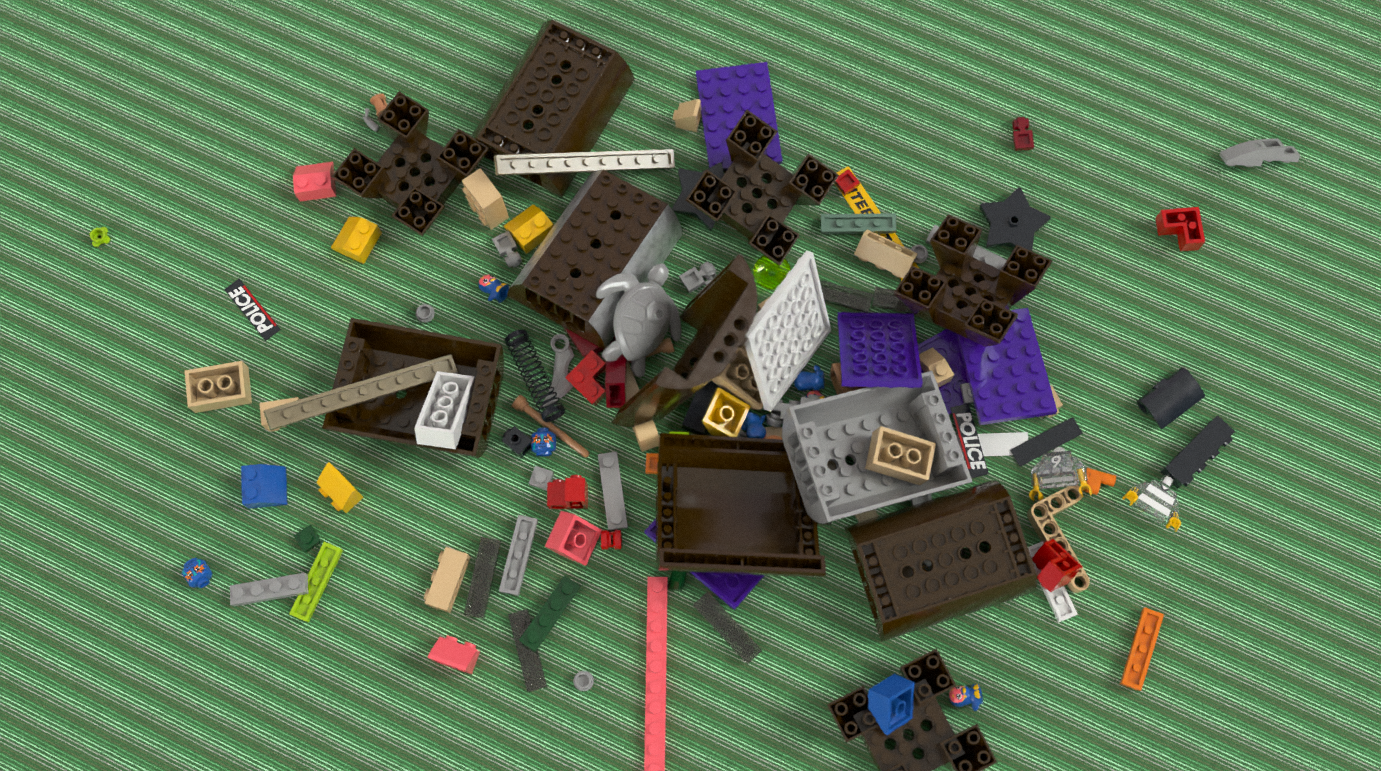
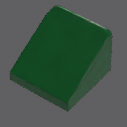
(677, 580)

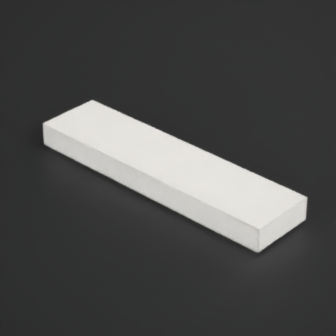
(1059, 598)

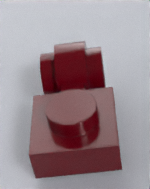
(1022, 138)

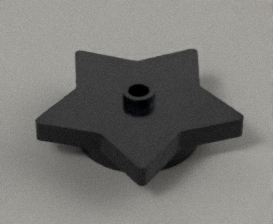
(687, 181)
(1001, 218)

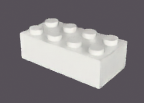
(445, 410)

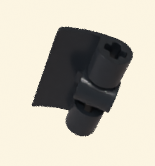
(1171, 397)

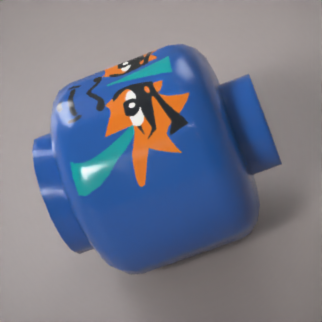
(543, 442)
(197, 573)

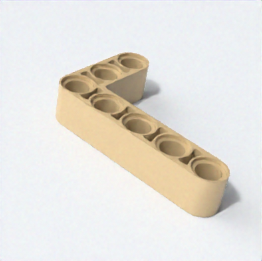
(646, 432)
(1047, 519)

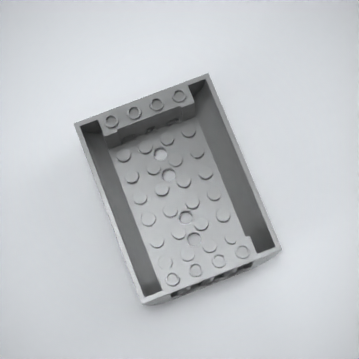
(844, 427)

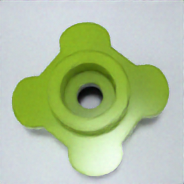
(95, 233)

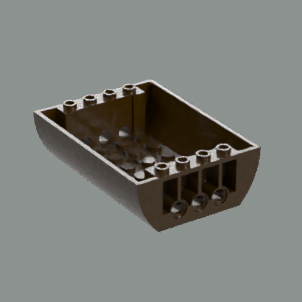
(572, 110)
(385, 348)
(937, 533)

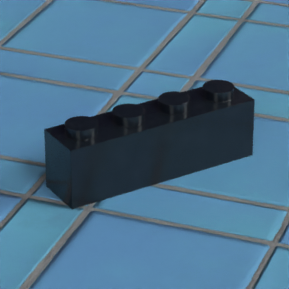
(698, 408)
(1198, 451)

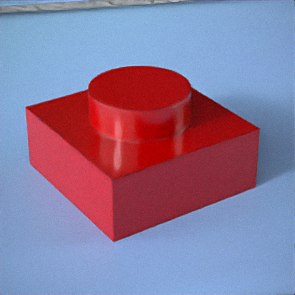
(847, 182)

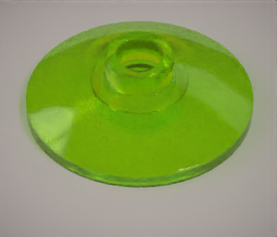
(764, 266)

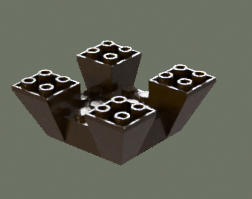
(748, 165)
(448, 166)
(967, 292)
(938, 746)

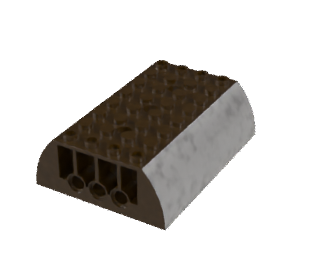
(628, 245)

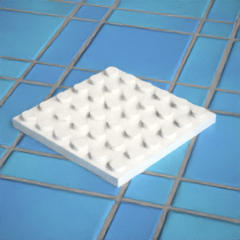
(787, 331)

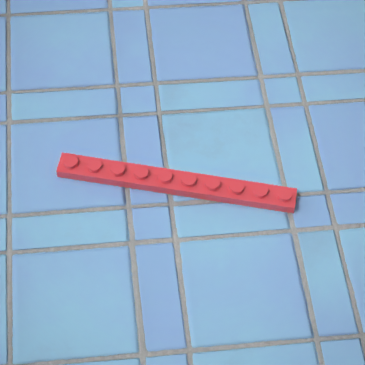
(656, 674)

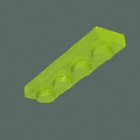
(317, 581)

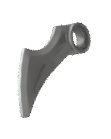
(561, 364)

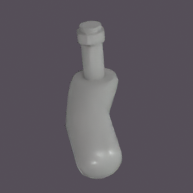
(369, 122)

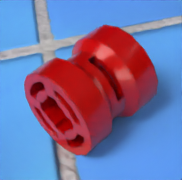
(606, 539)

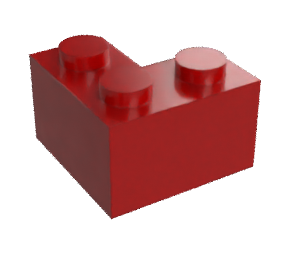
(1184, 223)
(584, 377)
(568, 494)
(1055, 565)

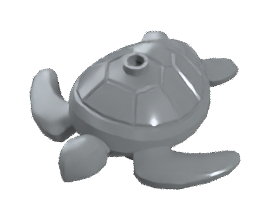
(640, 316)

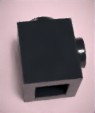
(517, 441)

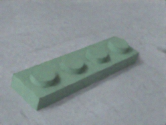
(858, 223)

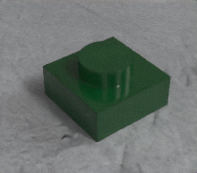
(307, 538)

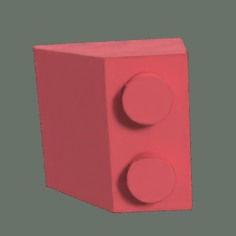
(314, 181)
(573, 538)
(455, 655)

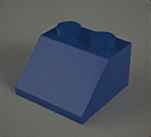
(263, 485)
(892, 702)

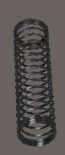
(550, 408)

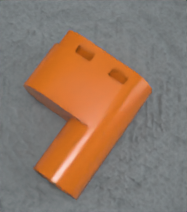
(1096, 478)

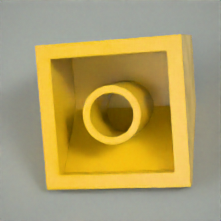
(529, 228)
(357, 238)
(725, 414)
(338, 488)

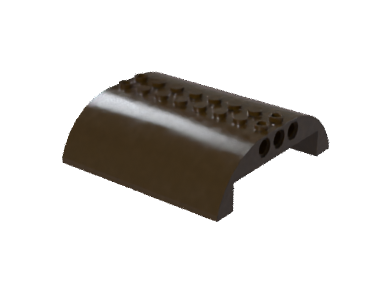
(722, 317)
(732, 509)

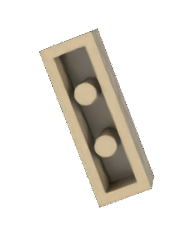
(885, 254)
(447, 579)

